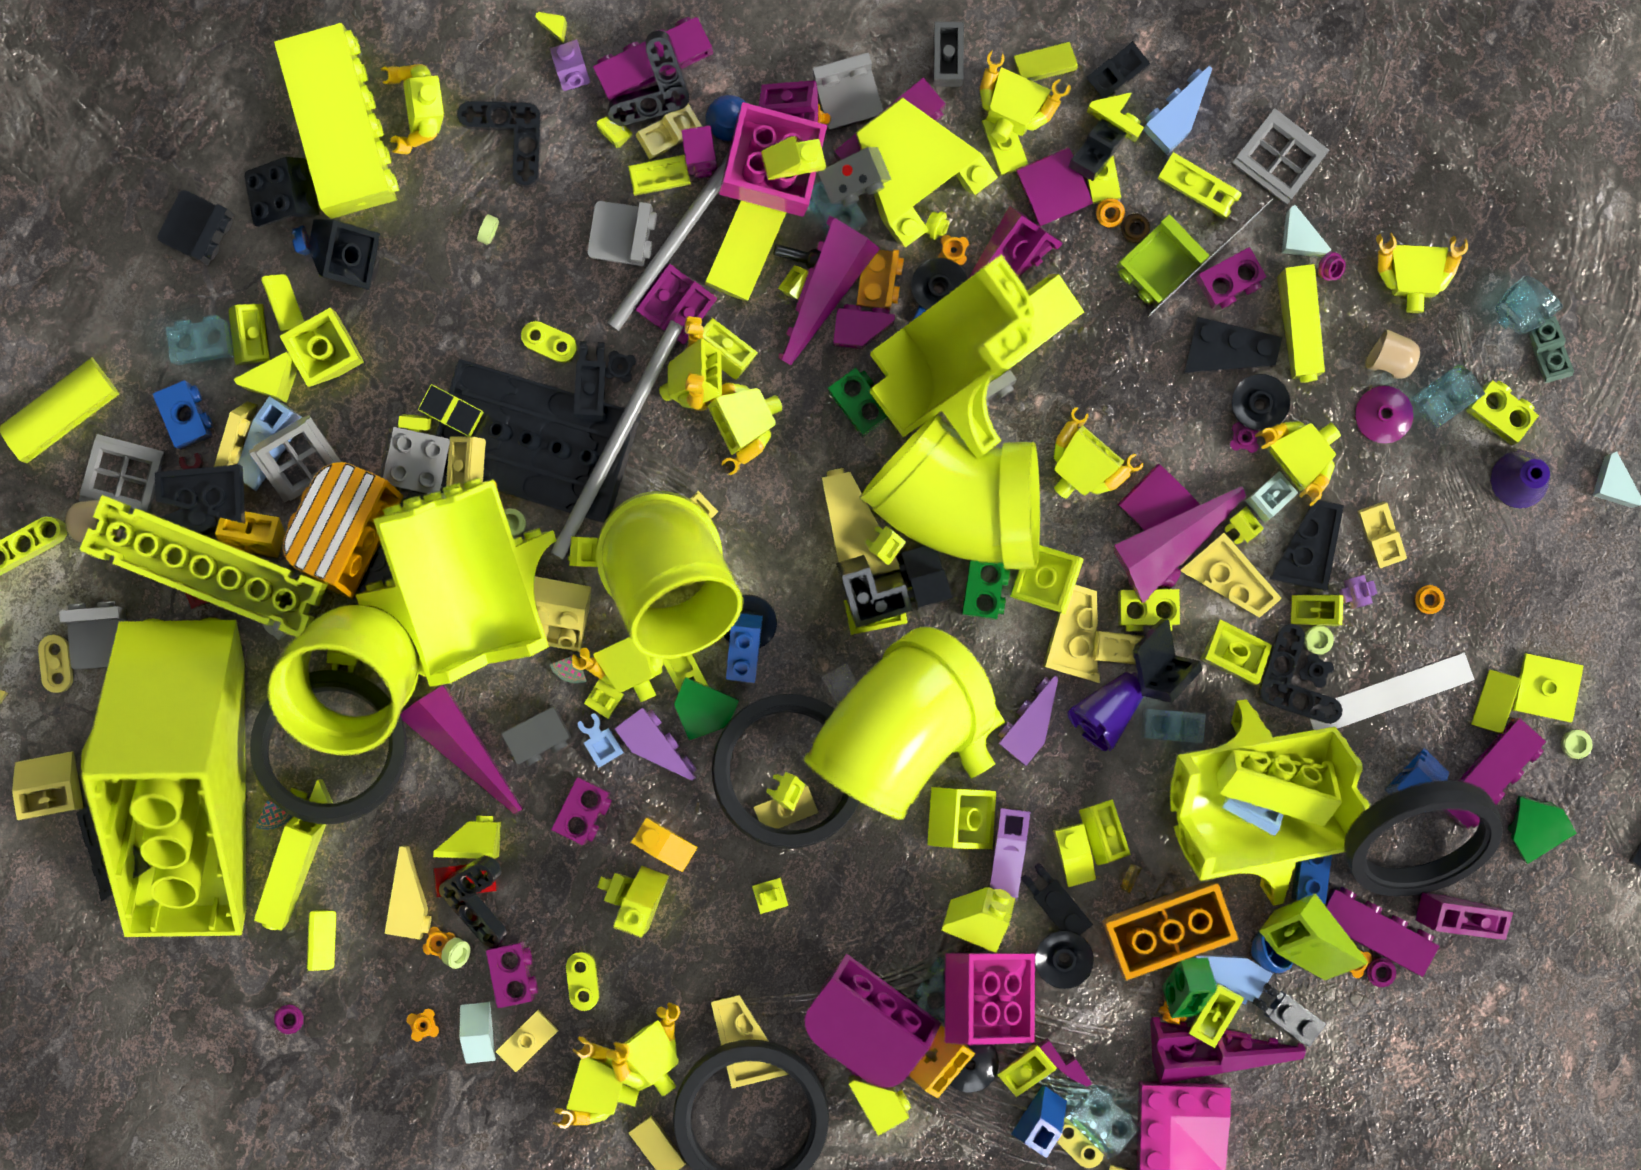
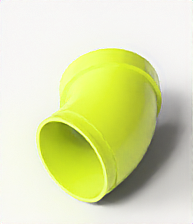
(962, 503)
(654, 547)
(361, 632)
(904, 721)

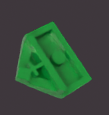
(703, 708)
(1538, 828)

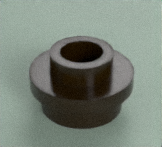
(1135, 219)

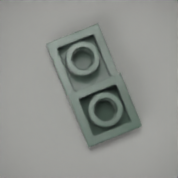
(1550, 351)

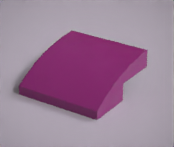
(791, 98)
(1053, 187)
(673, 299)
(1156, 499)

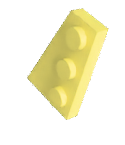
(235, 434)
(1231, 574)
(1074, 637)
(737, 1023)

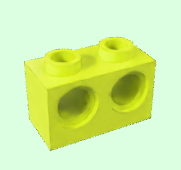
(1498, 419)
(1149, 616)

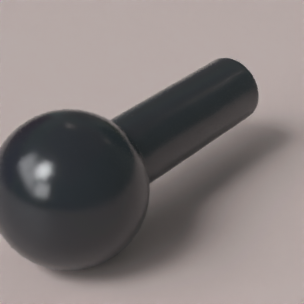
(809, 258)

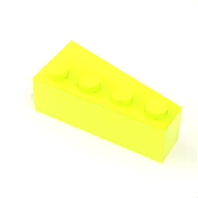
(1281, 785)

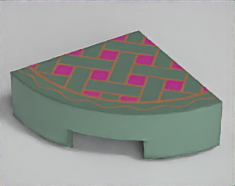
(566, 671)

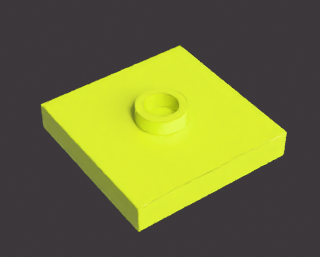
(1050, 582)
(1548, 688)

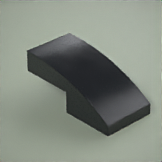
(1118, 70)
(1097, 150)

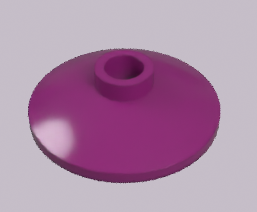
(1369, 416)

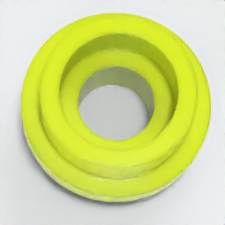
(937, 224)

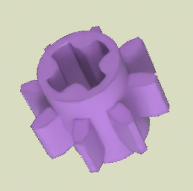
(1358, 592)

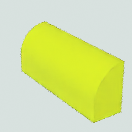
(745, 250)
(1052, 309)
(58, 411)

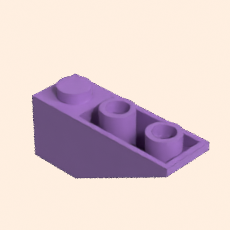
(1030, 729)
(647, 740)
(1009, 850)

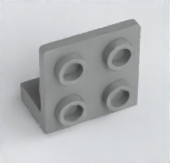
(848, 91)
(414, 460)

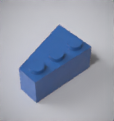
(1420, 770)

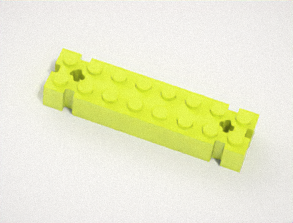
(202, 566)

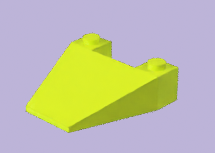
(919, 160)

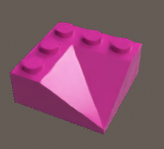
(745, 171)
(989, 998)
(1183, 1126)

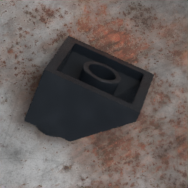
(343, 252)

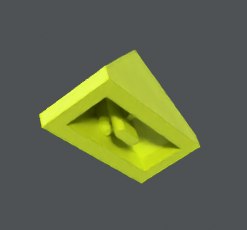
(1317, 610)
(1216, 1016)

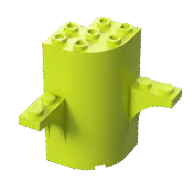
(952, 354)
(460, 580)
(1224, 843)

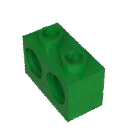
(853, 405)
(977, 586)
(1189, 987)

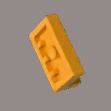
(878, 280)

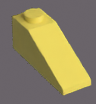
(407, 904)

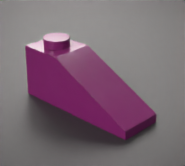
(1463, 917)

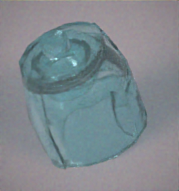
(1526, 306)

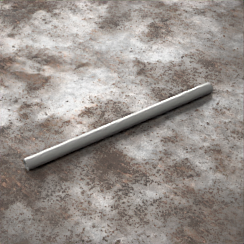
(668, 248)
(617, 439)

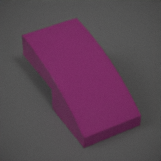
(1070, 1067)

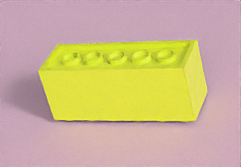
(337, 120)

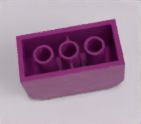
(869, 1025)

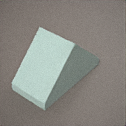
(1301, 236)
(1615, 483)
(1271, 497)
(476, 1032)

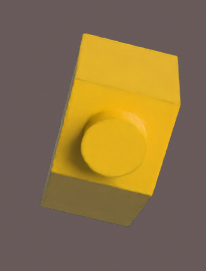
(664, 844)

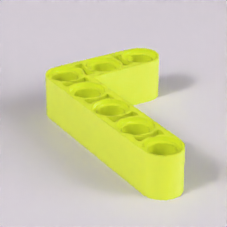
(39, 542)

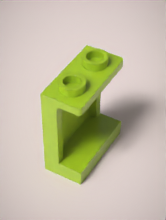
(1162, 261)

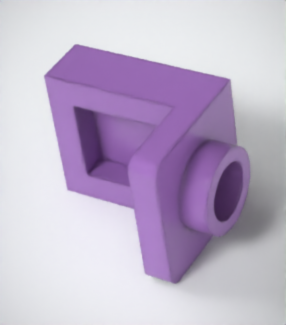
(570, 65)

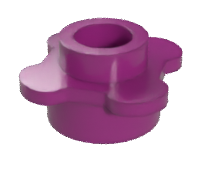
(1238, 442)

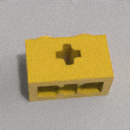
(937, 1075)

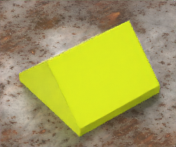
(271, 378)
(1237, 653)

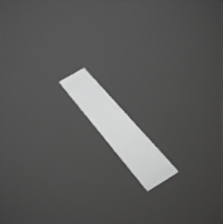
(1210, 257)
(1398, 691)

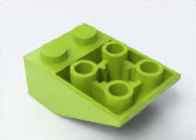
(1312, 938)

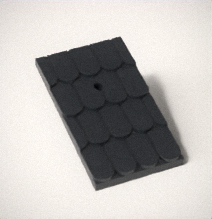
(524, 434)

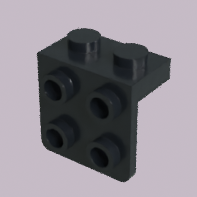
(281, 191)
(195, 227)
(1159, 669)

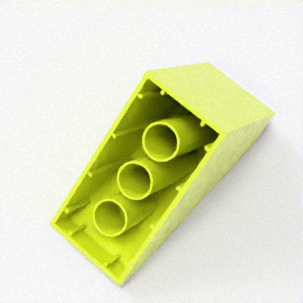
(173, 777)

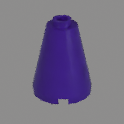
(1520, 479)
(1107, 711)

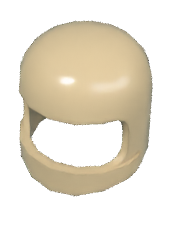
(1397, 355)
(80, 518)

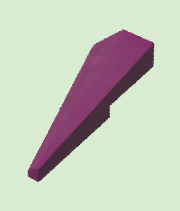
(1019, 242)
(838, 267)
(1161, 549)
(447, 729)
(1184, 1057)

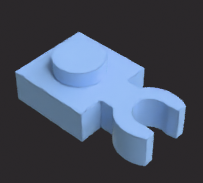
(603, 744)

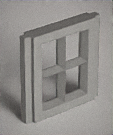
(1296, 136)
(128, 451)
(275, 474)

